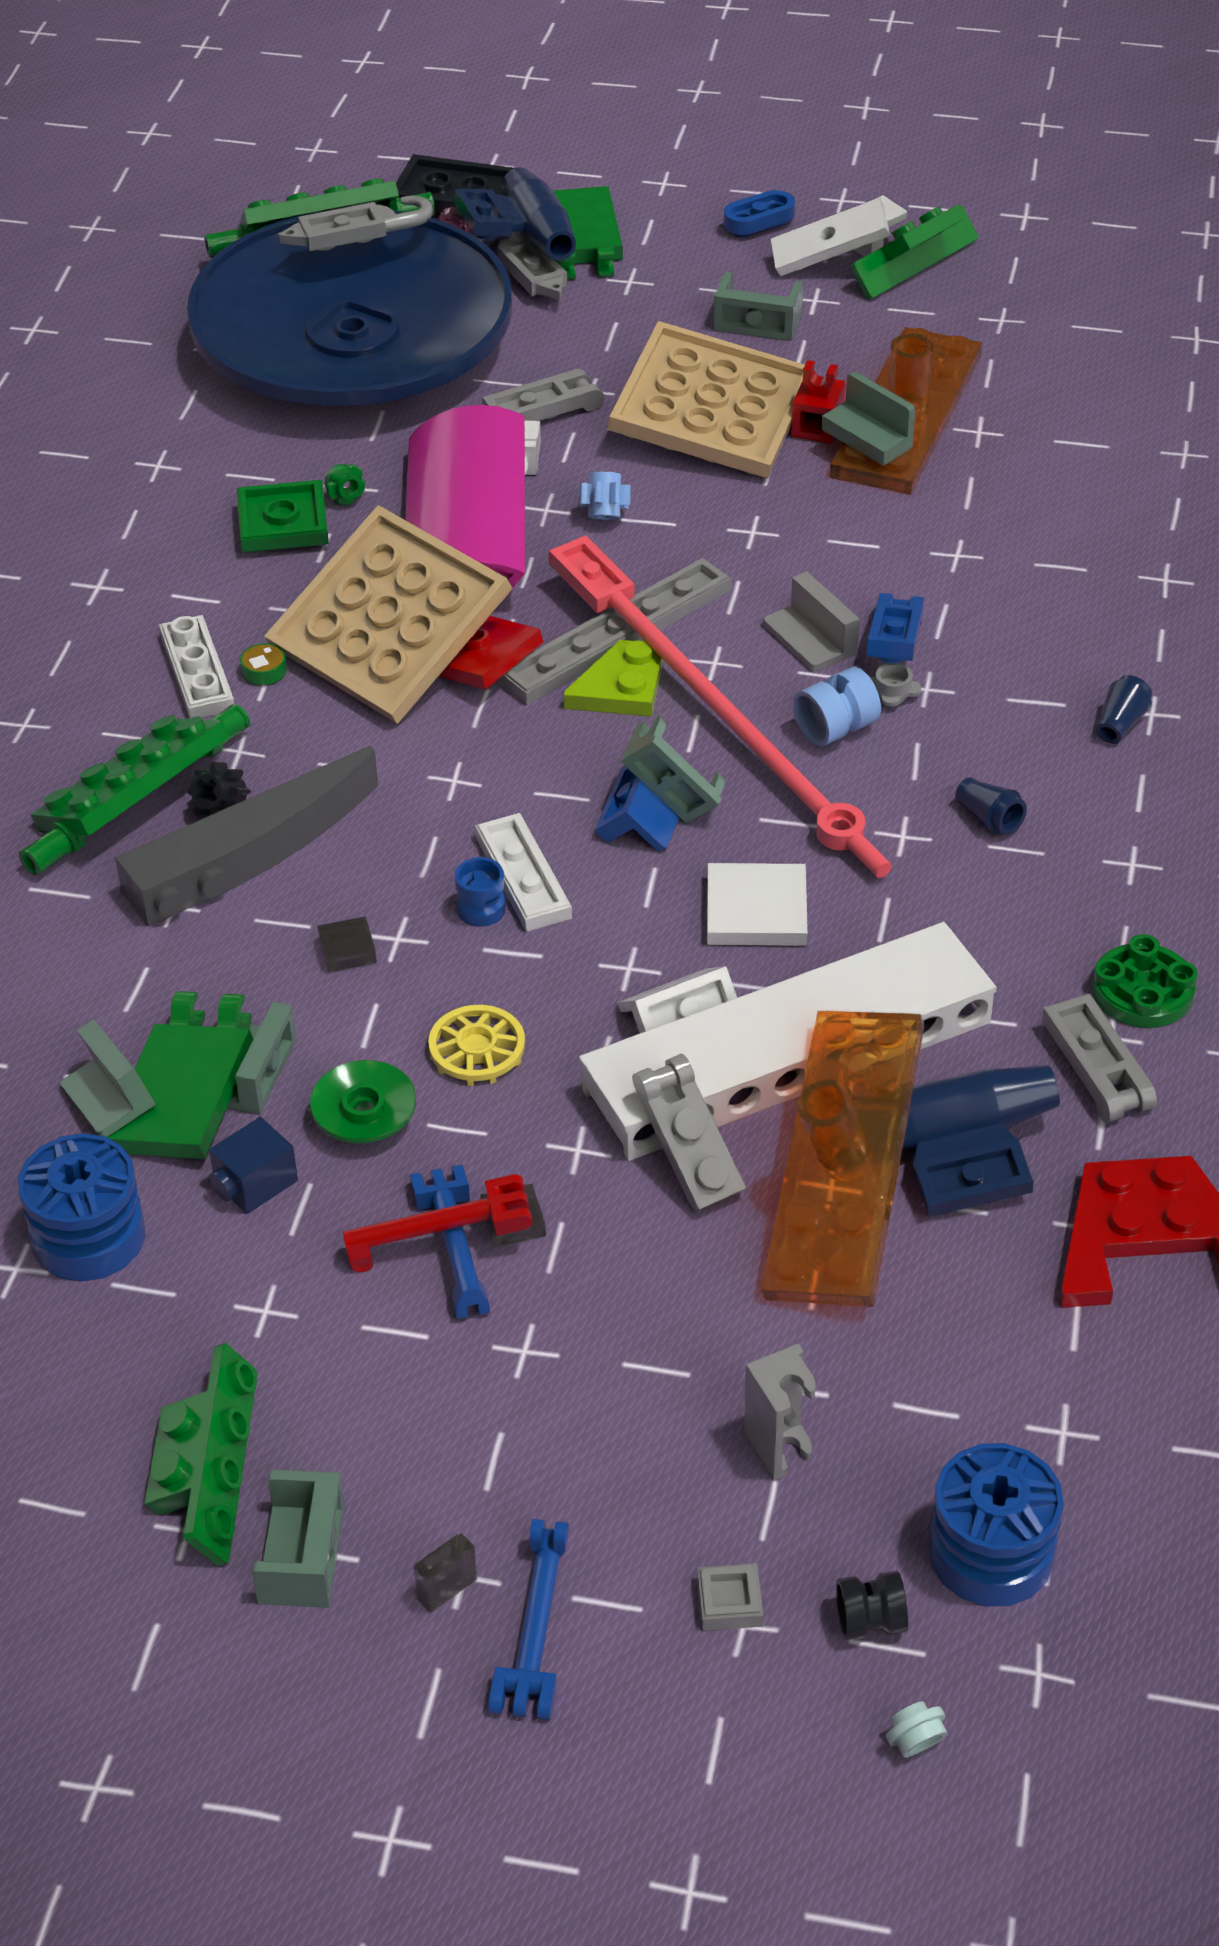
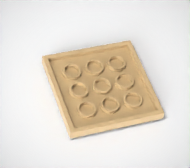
(709, 399)
(388, 613)

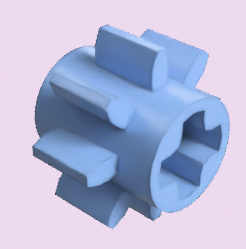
(604, 495)

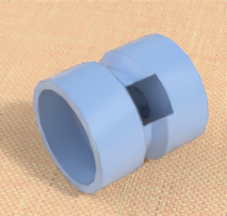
(836, 706)

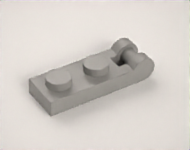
(550, 396)
(1099, 1057)
(688, 1134)

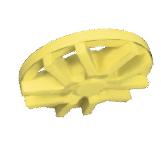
(476, 1043)

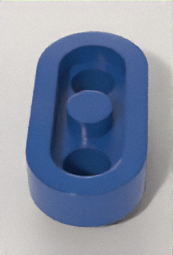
(759, 212)

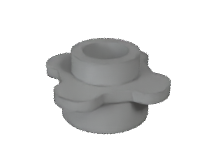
(895, 683)

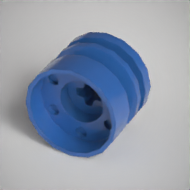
(82, 1207)
(995, 1524)

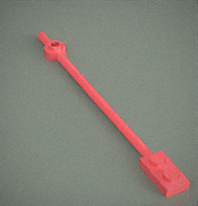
(606, 586)

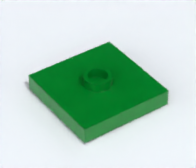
(282, 516)

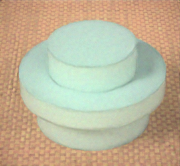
(917, 1728)

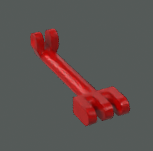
(505, 1205)

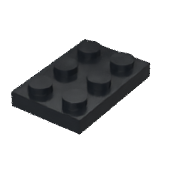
(445, 175)

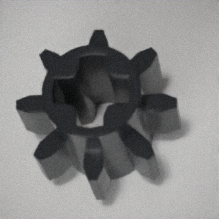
(217, 788)

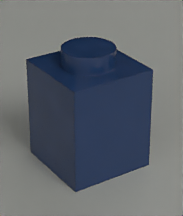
(252, 1165)

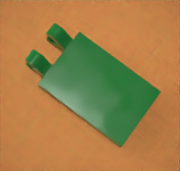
(593, 228)
(188, 1077)

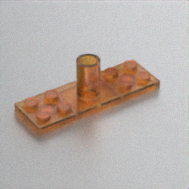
(929, 374)
(844, 1159)

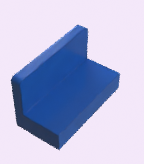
(637, 808)

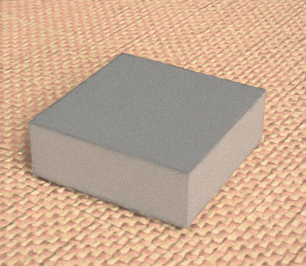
(730, 1597)

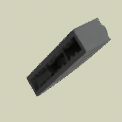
(242, 839)

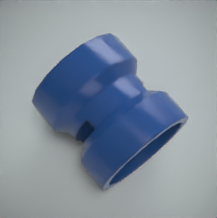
(480, 891)

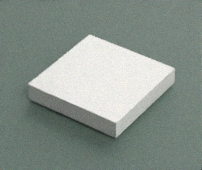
(757, 904)

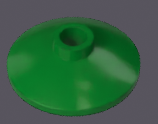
(363, 1101)

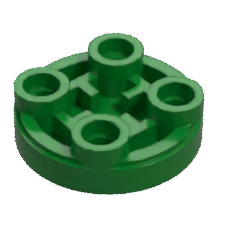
(1144, 983)

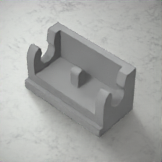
(775, 1407)

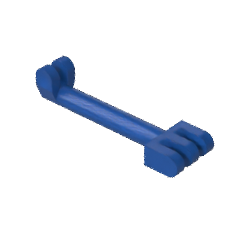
(444, 1194)
(525, 1678)

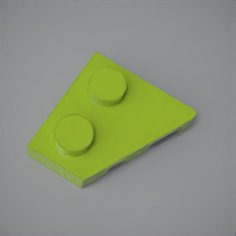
(619, 681)

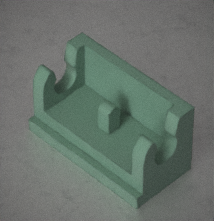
(669, 773)

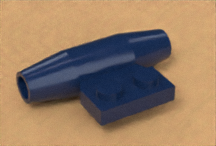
(526, 207)
(963, 1139)

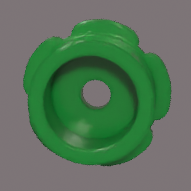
(338, 476)

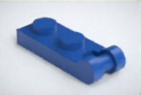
(895, 628)

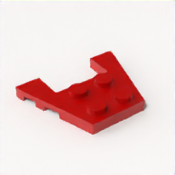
(1136, 1211)

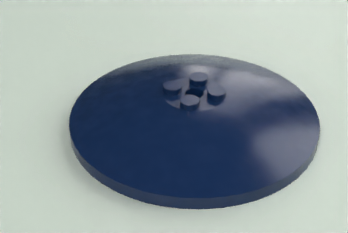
(351, 318)

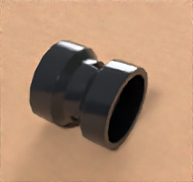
(872, 1605)

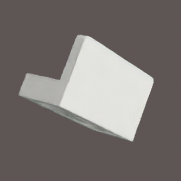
(680, 998)

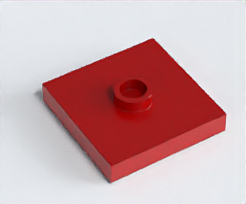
(492, 652)

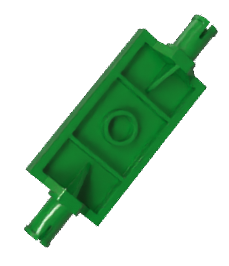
(264, 213)
(124, 780)

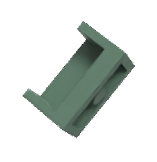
(757, 312)
(301, 1539)

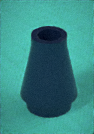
(1124, 705)
(994, 806)

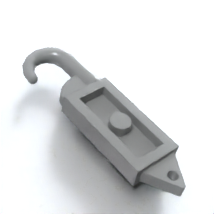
(354, 224)
(531, 266)

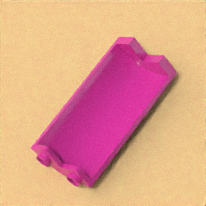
(471, 484)

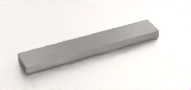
(582, 646)

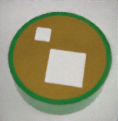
(263, 664)

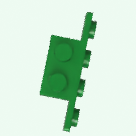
(914, 249)
(203, 1455)

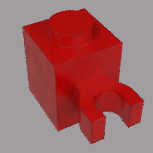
(814, 399)

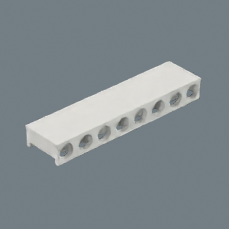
(772, 1029)

